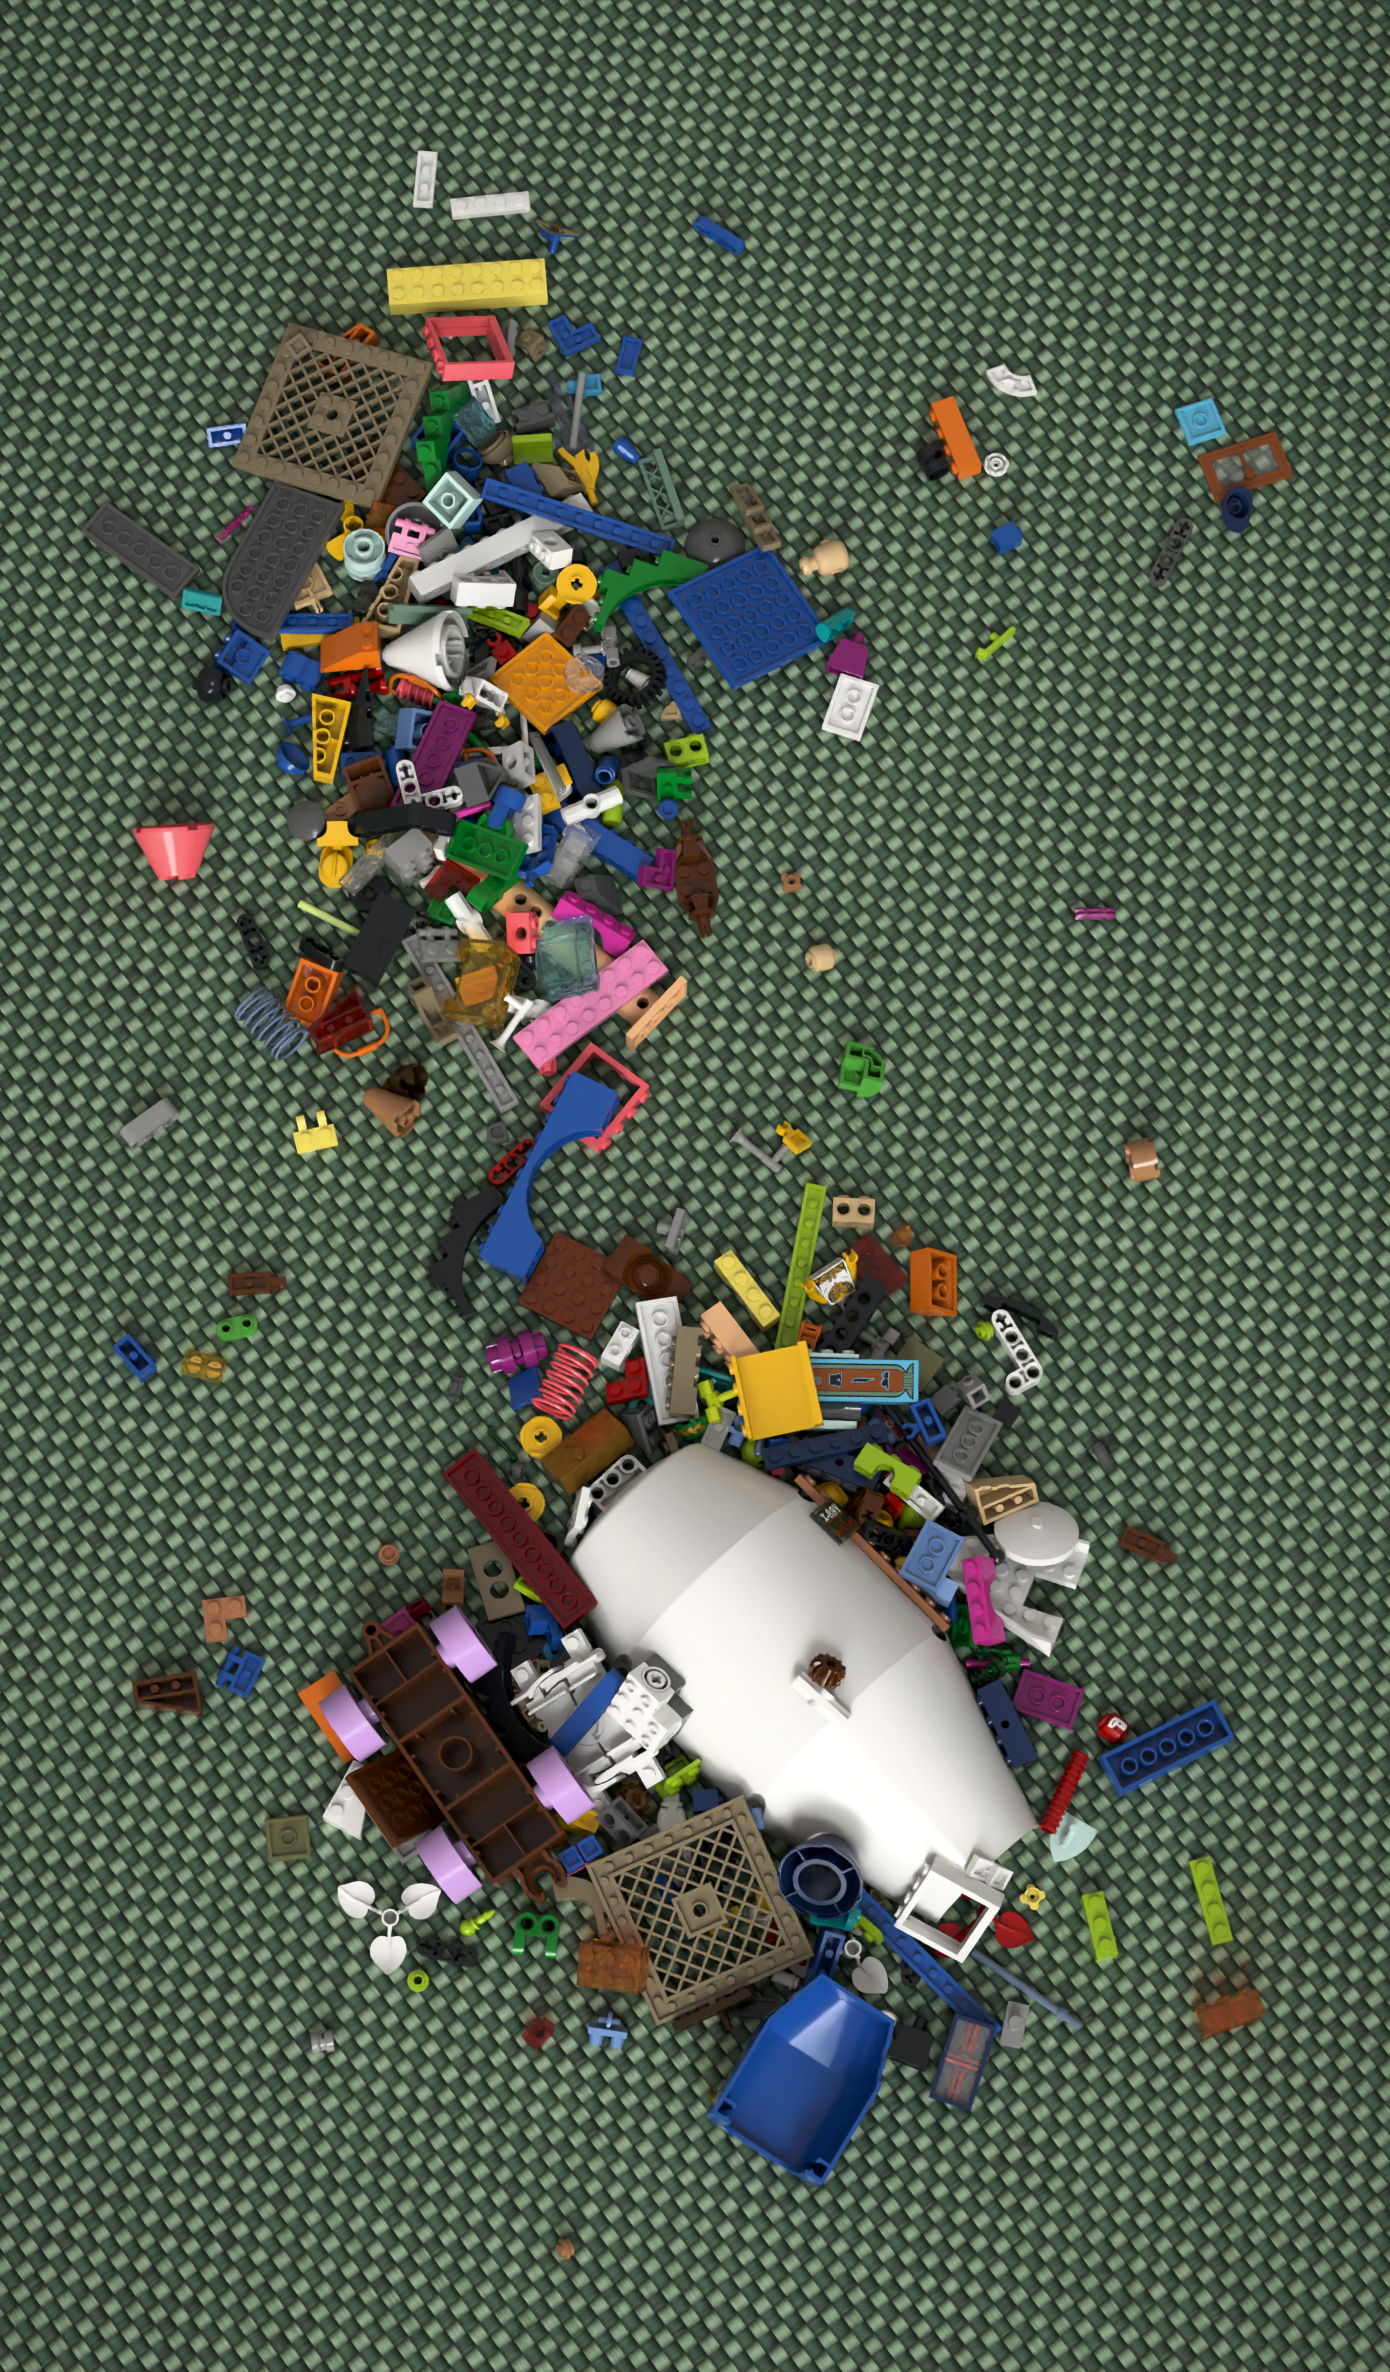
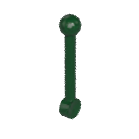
(492, 1432)

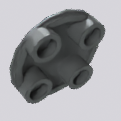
(306, 820)

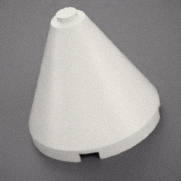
(433, 651)

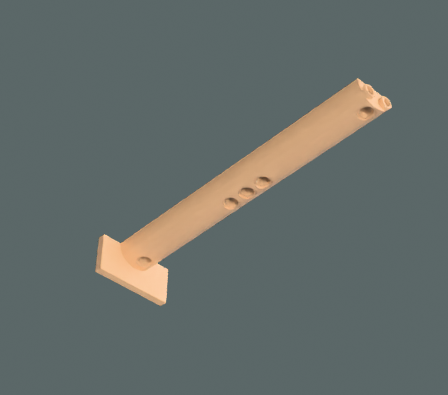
(641, 1019)

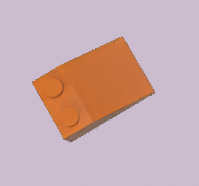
(352, 648)
(312, 991)

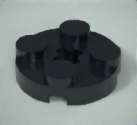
(363, 903)

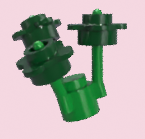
(996, 1667)

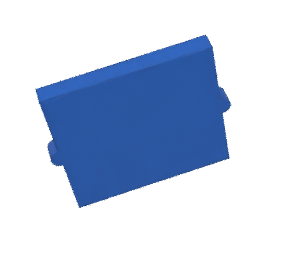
(524, 1387)

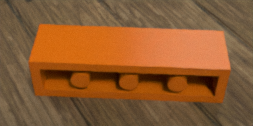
(955, 438)

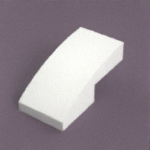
(988, 1872)

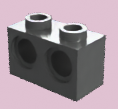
(621, 1822)

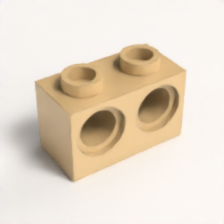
(853, 1218)

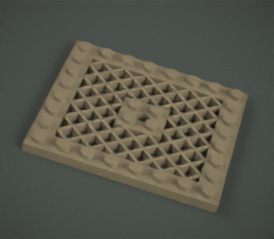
(397, 427)
(734, 1812)

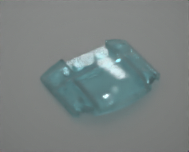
(567, 958)

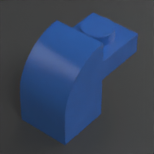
(541, 1621)

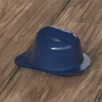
(1236, 509)

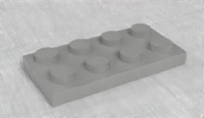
(967, 1443)

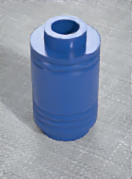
(607, 770)

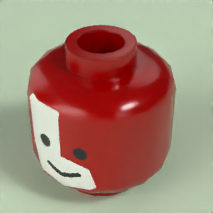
(1113, 1728)

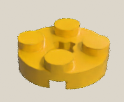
(585, 577)
(534, 1428)
(533, 1497)

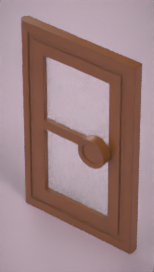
(1245, 464)

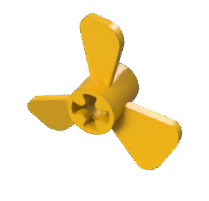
(350, 524)

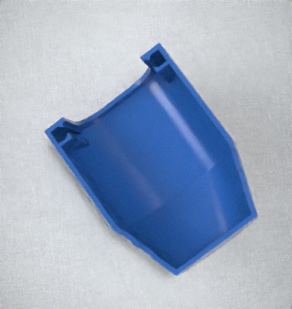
(806, 2079)

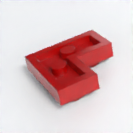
(633, 1387)

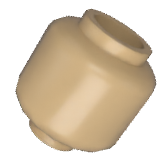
(821, 957)

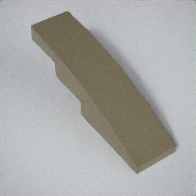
(754, 517)

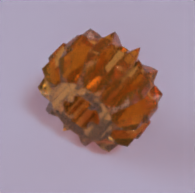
(638, 1795)

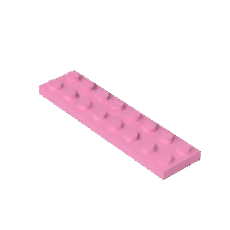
(580, 1014)

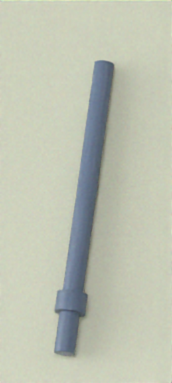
(1061, 2013)

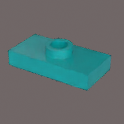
(202, 601)

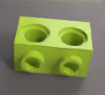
(687, 757)

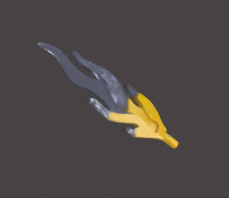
(587, 470)

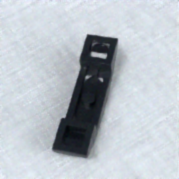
(1023, 1310)

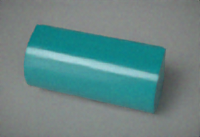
(835, 624)
(721, 1381)

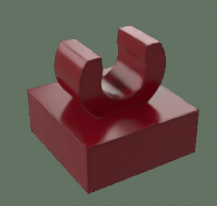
(419, 1608)

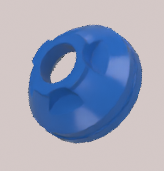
(292, 759)

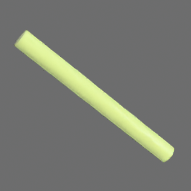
(328, 918)

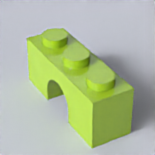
(873, 1460)
(1099, 1925)

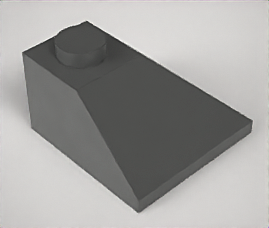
(599, 891)

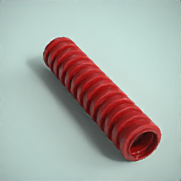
(1064, 1792)

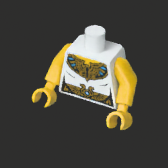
(833, 1281)

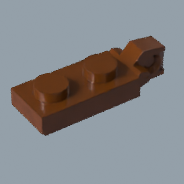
(254, 1283)
(1146, 1546)

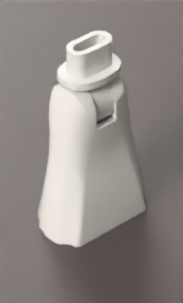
(669, 1815)

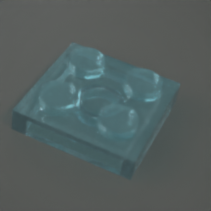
(475, 422)

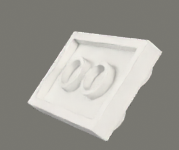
(850, 707)

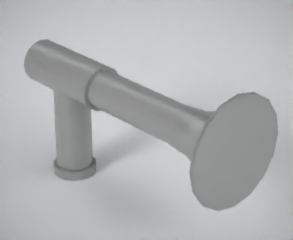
(772, 1162)

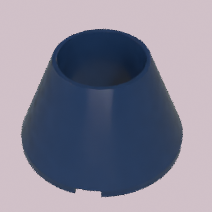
(815, 1890)

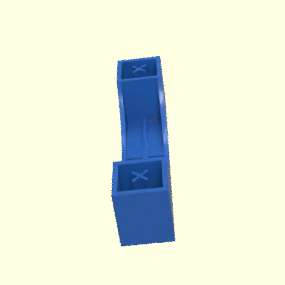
(579, 1113)

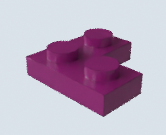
(662, 875)

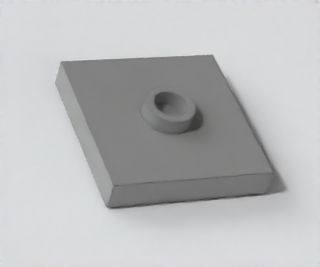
(438, 547)

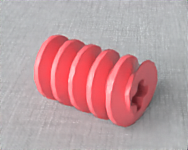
(415, 693)

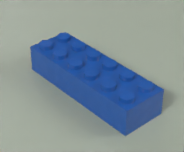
(1166, 1748)

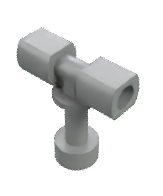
(607, 647)
(880, 1345)

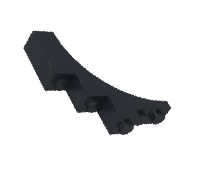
(469, 1218)
(497, 1684)

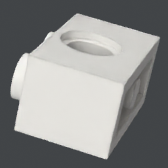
(551, 549)
(519, 764)
(620, 1346)

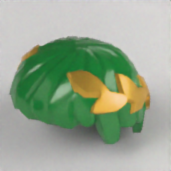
(693, 1429)

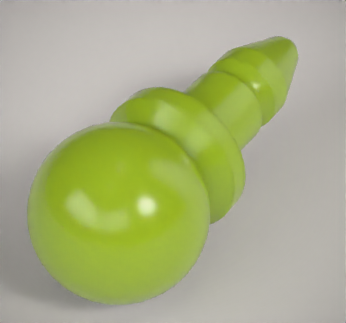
(469, 1926)

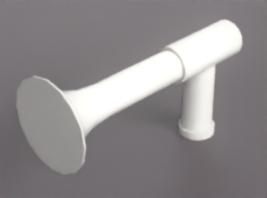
(522, 1008)

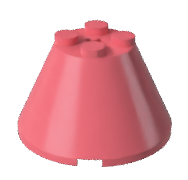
(175, 848)

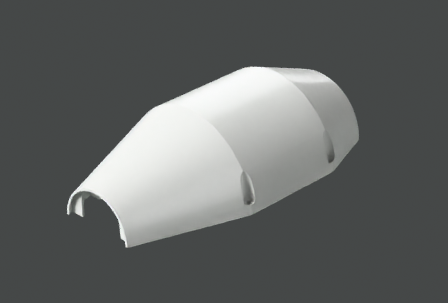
(738, 1600)

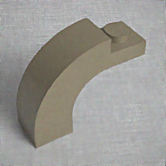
(429, 1011)
(584, 1891)

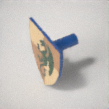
(553, 233)

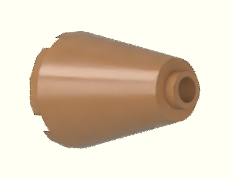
(392, 1110)

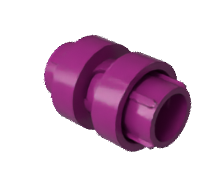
(528, 1344)

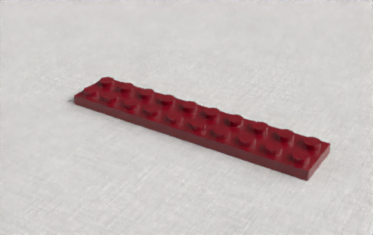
(520, 1539)

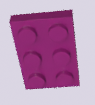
(1048, 1699)

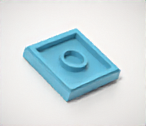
(1200, 421)

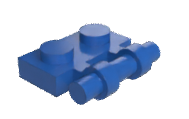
(246, 1674)

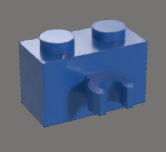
(925, 1423)

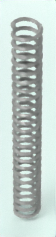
(548, 761)

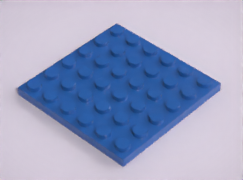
(748, 616)

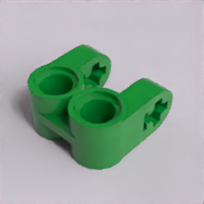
(536, 1931)

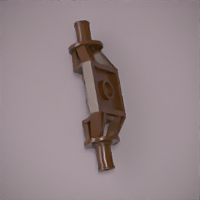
(695, 879)

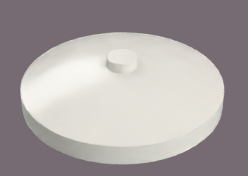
(1037, 1534)

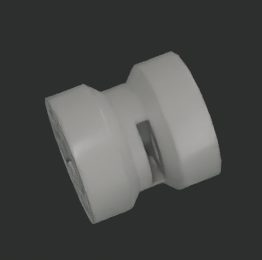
(322, 2042)

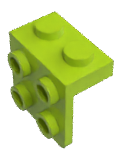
(678, 1773)

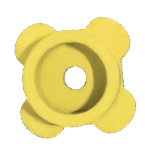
(1038, 1896)

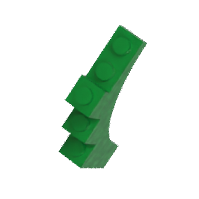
(433, 448)
(668, 570)

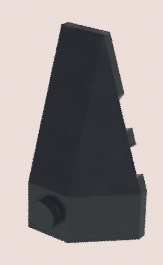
(360, 729)

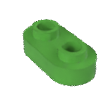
(236, 1326)

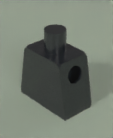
(912, 2045)

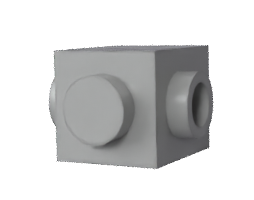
(973, 1391)

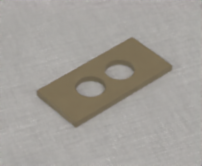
(494, 1607)

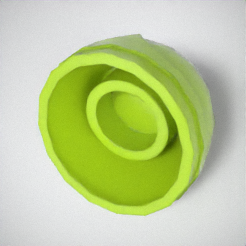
(910, 1518)

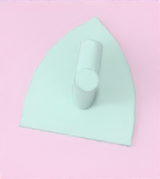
(1071, 1838)

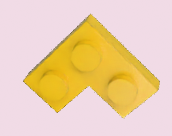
(544, 788)

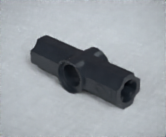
(524, 585)

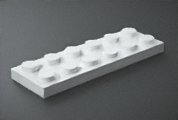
(657, 1324)

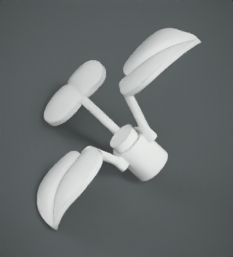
(388, 1951)
(867, 1978)

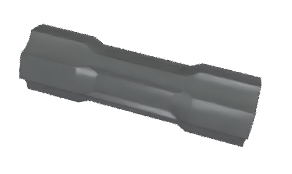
(842, 1411)

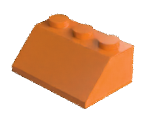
(933, 1283)

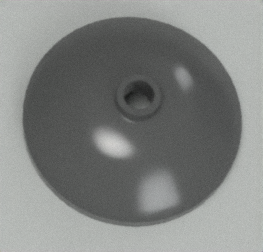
(417, 513)
(702, 549)

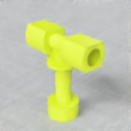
(714, 1400)

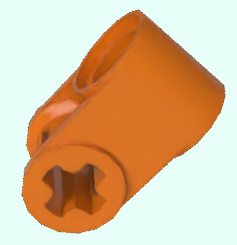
(810, 1333)

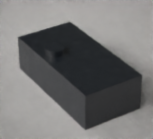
(378, 939)

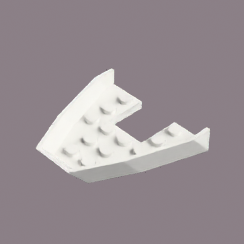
(1012, 1587)

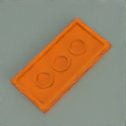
(311, 1697)

